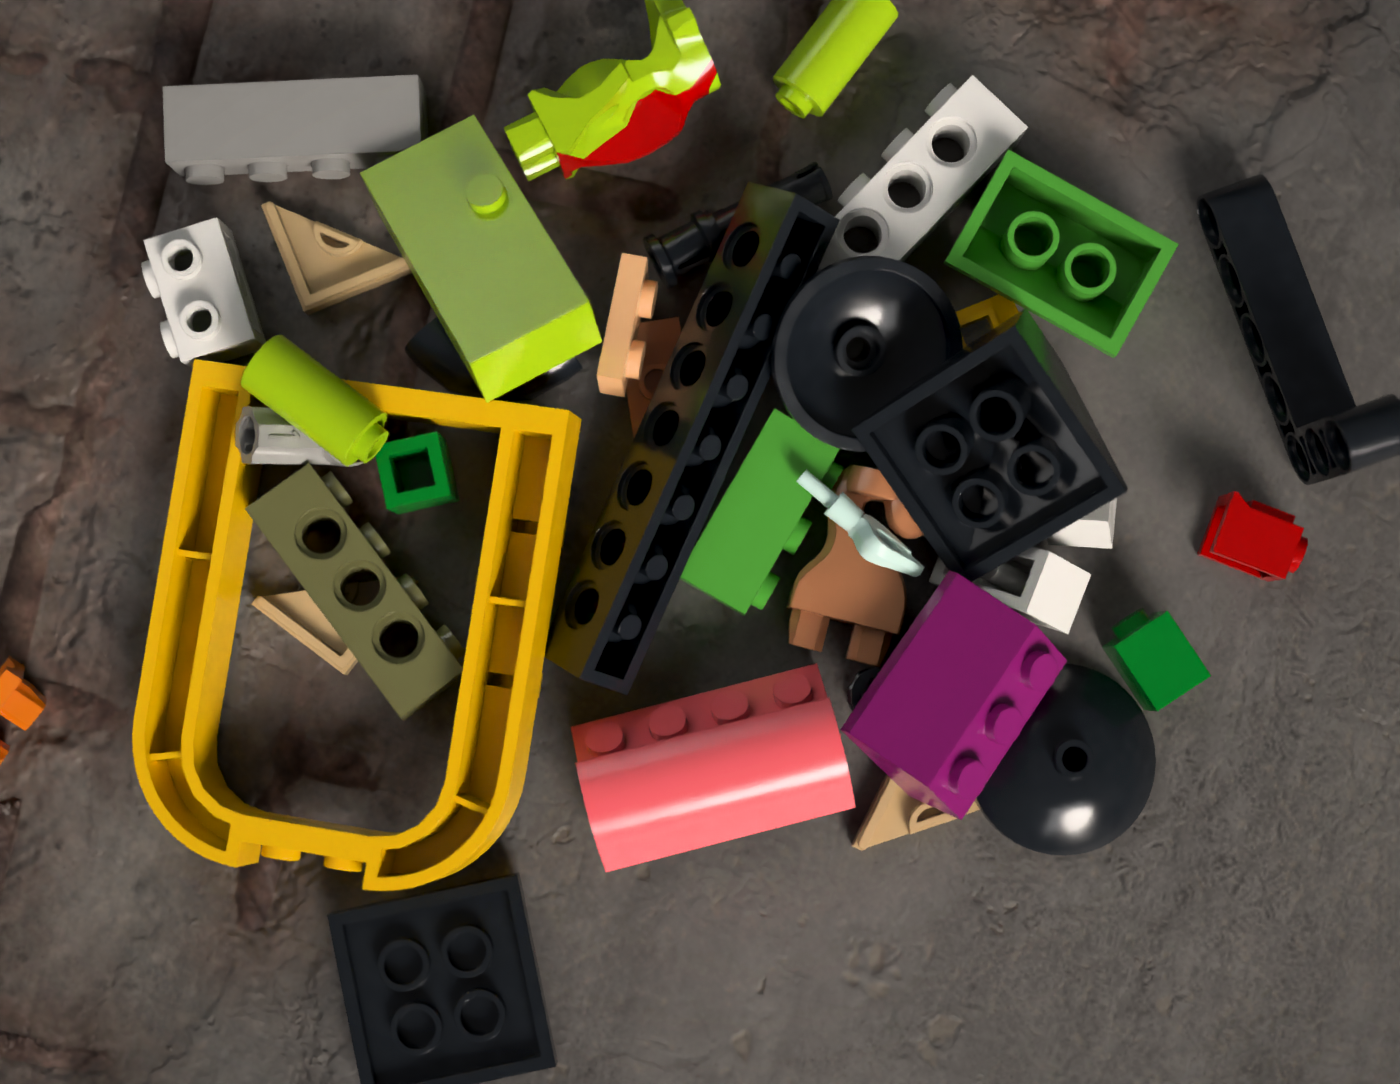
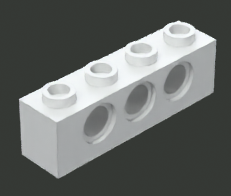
(964, 114)

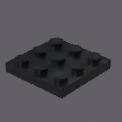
(443, 986)

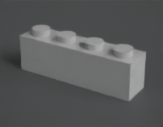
(291, 126)

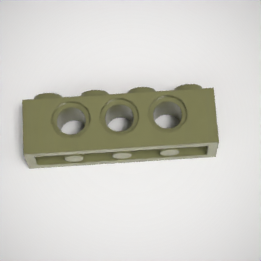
(286, 519)

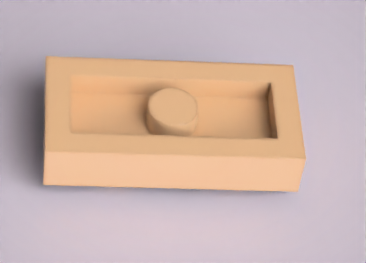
(621, 351)

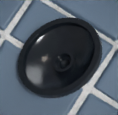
(904, 333)
(1077, 811)

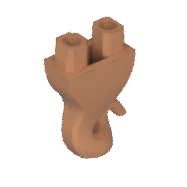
(848, 587)

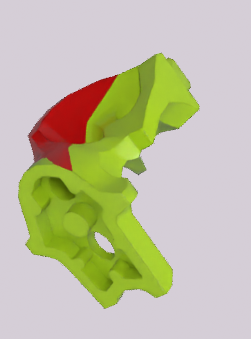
(618, 106)

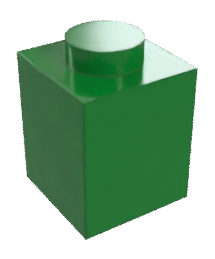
(416, 473)
(1154, 658)

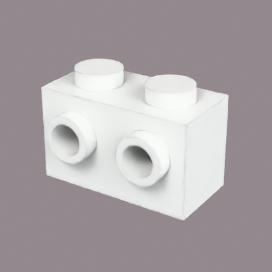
(202, 293)

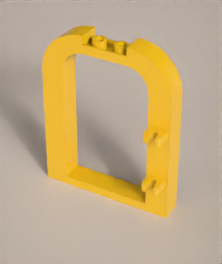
(198, 614)

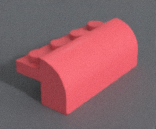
(712, 767)

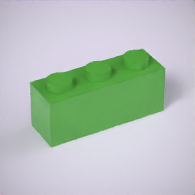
(760, 516)

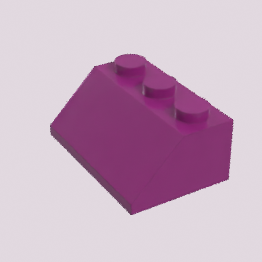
(954, 695)

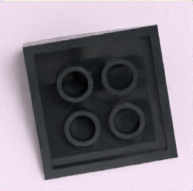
(992, 450)

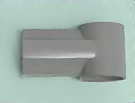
(270, 439)

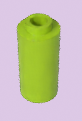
(831, 54)
(315, 401)

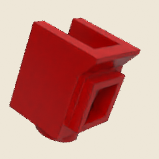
(1253, 538)

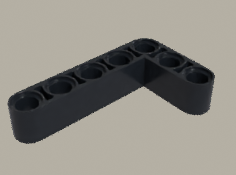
(1289, 338)

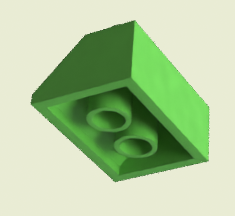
(1061, 253)

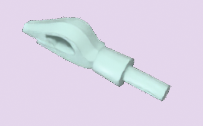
(870, 537)

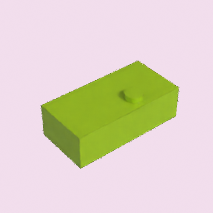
(482, 258)

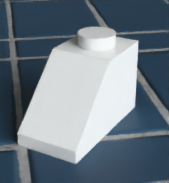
(1035, 586)

